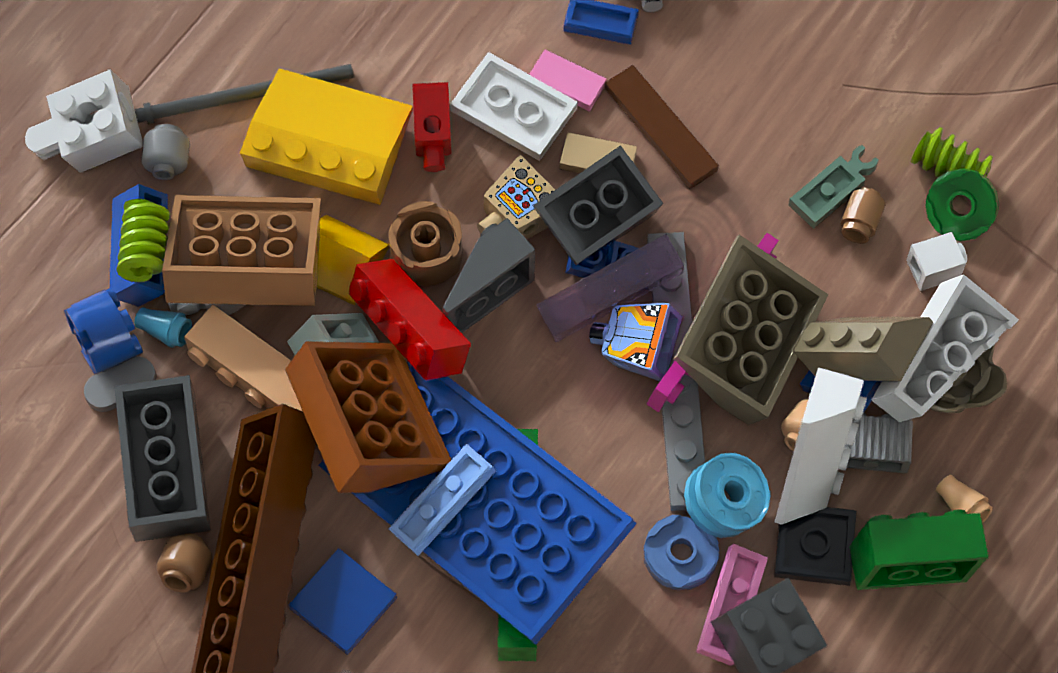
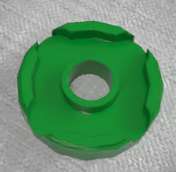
(973, 186)

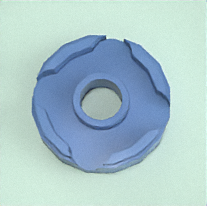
(674, 572)

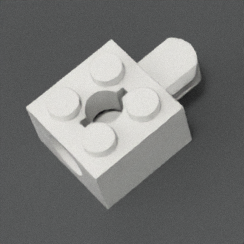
(84, 137)

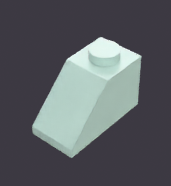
(333, 328)

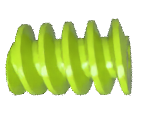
(946, 156)
(142, 240)

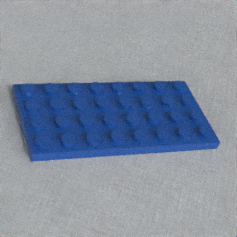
(527, 532)

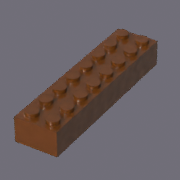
(256, 544)

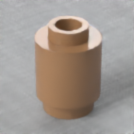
(862, 215)

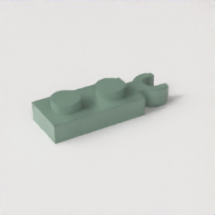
(831, 187)

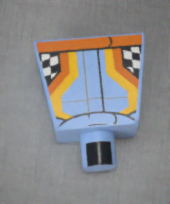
(639, 337)

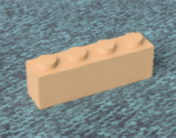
(241, 359)

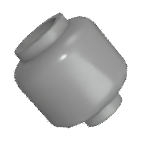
(165, 151)

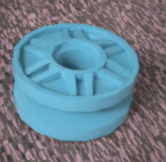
(709, 504)

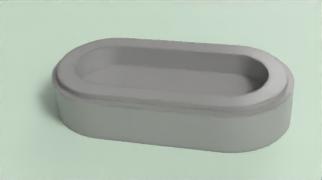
(100, 388)

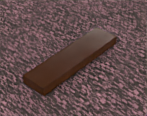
(661, 127)

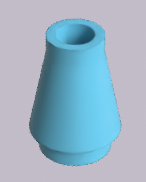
(164, 325)

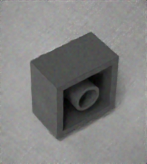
(769, 631)

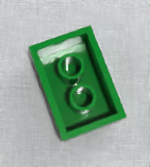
(918, 550)

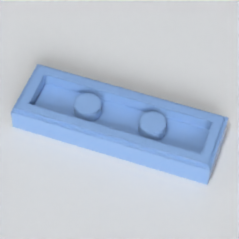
(442, 499)

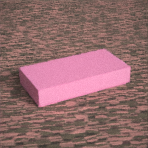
(569, 79)

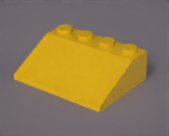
(326, 136)

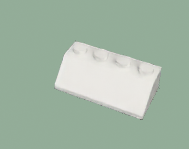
(821, 445)

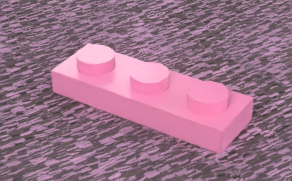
(736, 584)

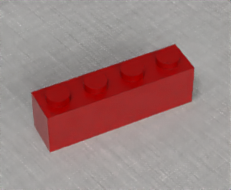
(409, 319)

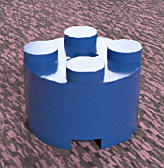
(103, 330)

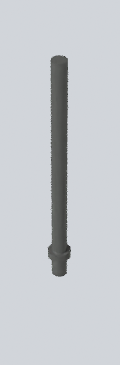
(149, 113)

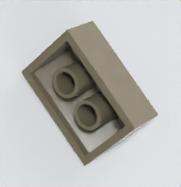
(863, 346)

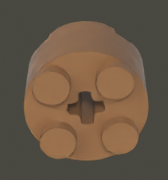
(428, 224)

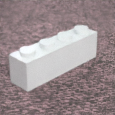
(962, 329)

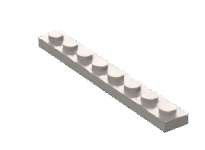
(683, 419)

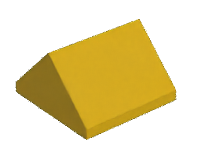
(340, 251)

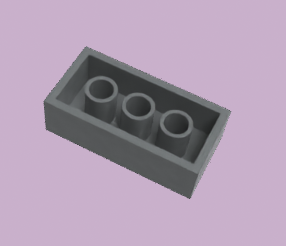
(162, 458)

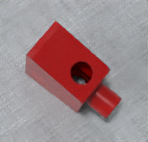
(432, 124)

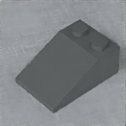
(598, 205)
(494, 272)

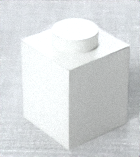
(936, 260)

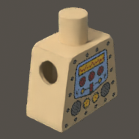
(514, 199)

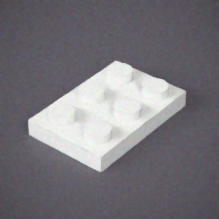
(513, 106)

